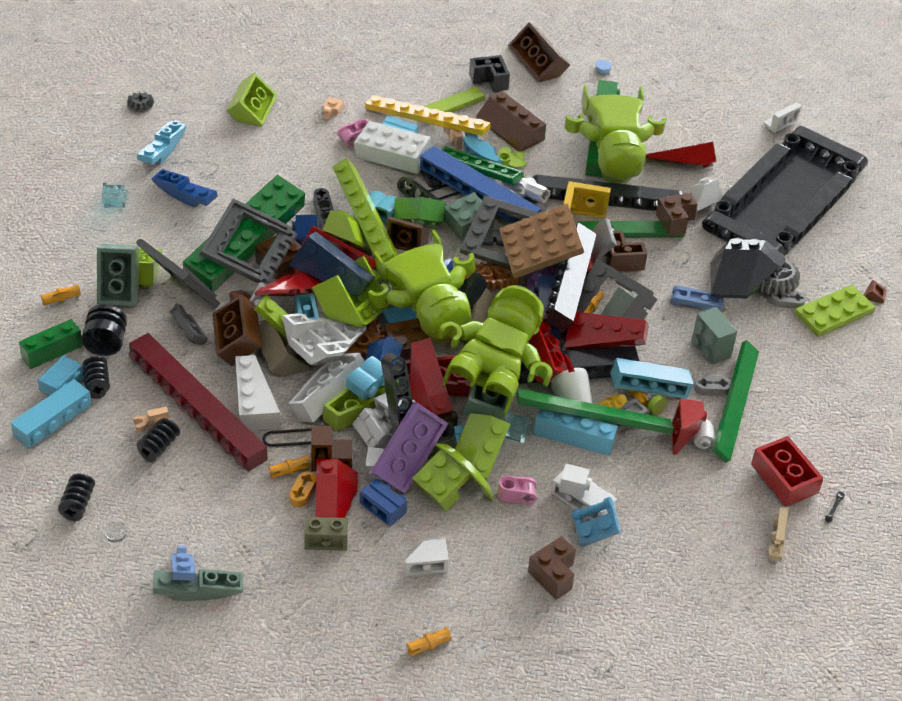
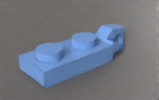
(182, 565)

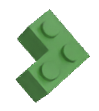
(419, 210)

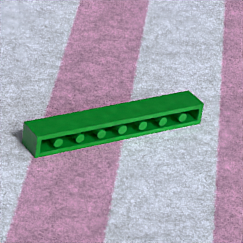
(592, 167)

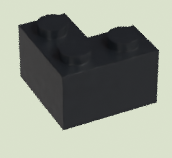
(491, 70)

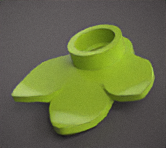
(511, 158)

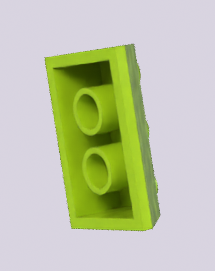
(252, 101)
(346, 229)
(482, 441)

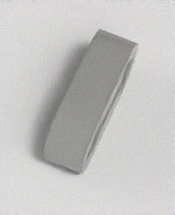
(788, 300)
(712, 385)

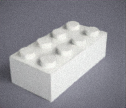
(391, 146)

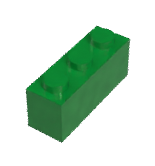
(50, 343)

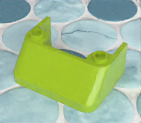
(344, 306)

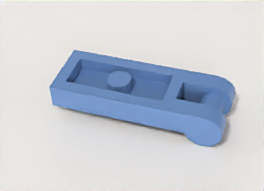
(695, 298)

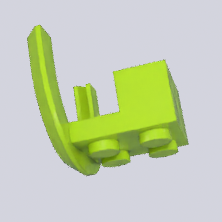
(446, 474)

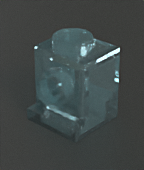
(114, 196)
(519, 427)

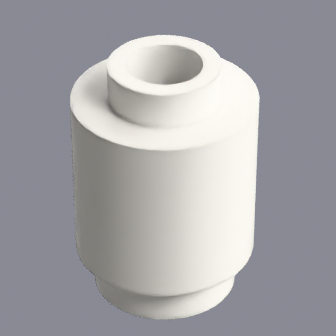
(705, 436)

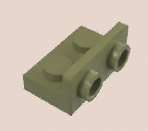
(326, 533)

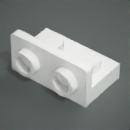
(784, 118)

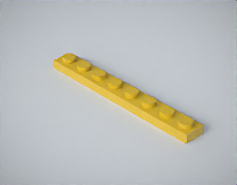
(427, 115)

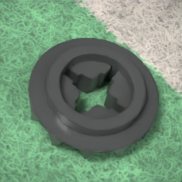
(134, 103)

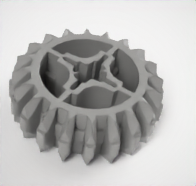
(784, 280)

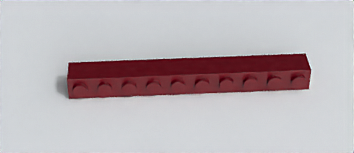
(198, 402)

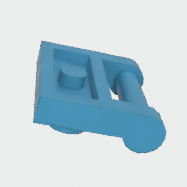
(599, 527)

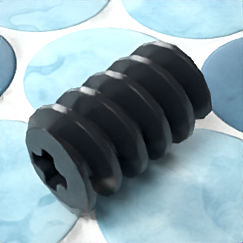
(96, 376)
(157, 439)
(76, 496)

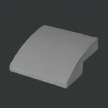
(603, 242)

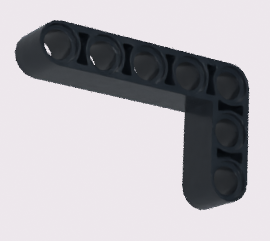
(402, 391)

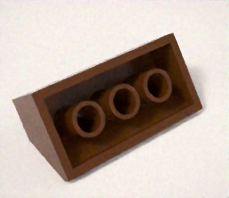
(538, 54)
(512, 121)

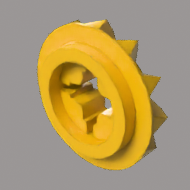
(615, 401)

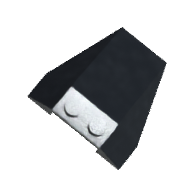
(742, 267)

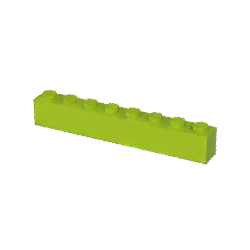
(364, 210)

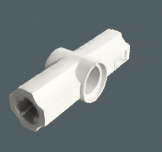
(529, 188)

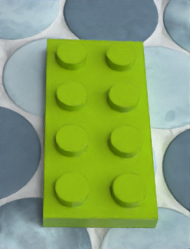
(834, 310)

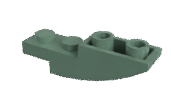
(207, 585)

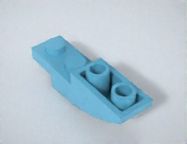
(163, 144)
(479, 148)

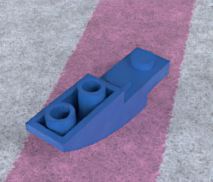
(181, 189)

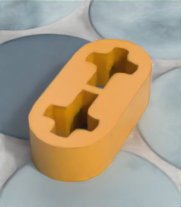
(299, 487)

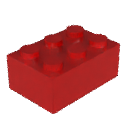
(787, 471)

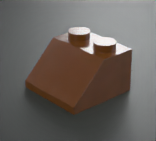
(406, 234)

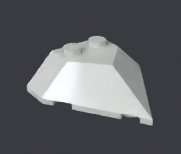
(320, 338)

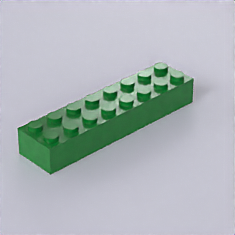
(276, 199)

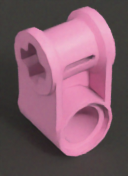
(353, 131)
(515, 489)

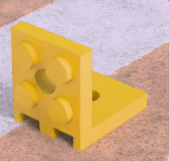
(577, 198)

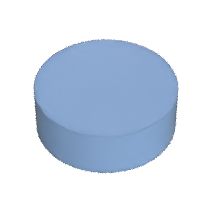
(603, 66)

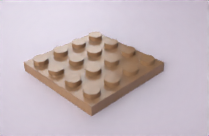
(541, 240)

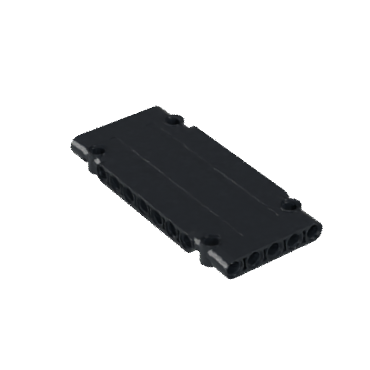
(786, 191)

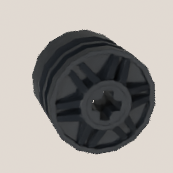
(104, 330)

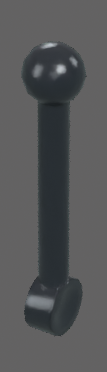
(840, 496)

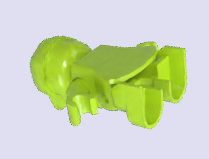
(617, 132)
(426, 287)
(500, 344)

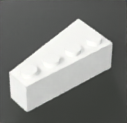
(323, 386)
(255, 399)

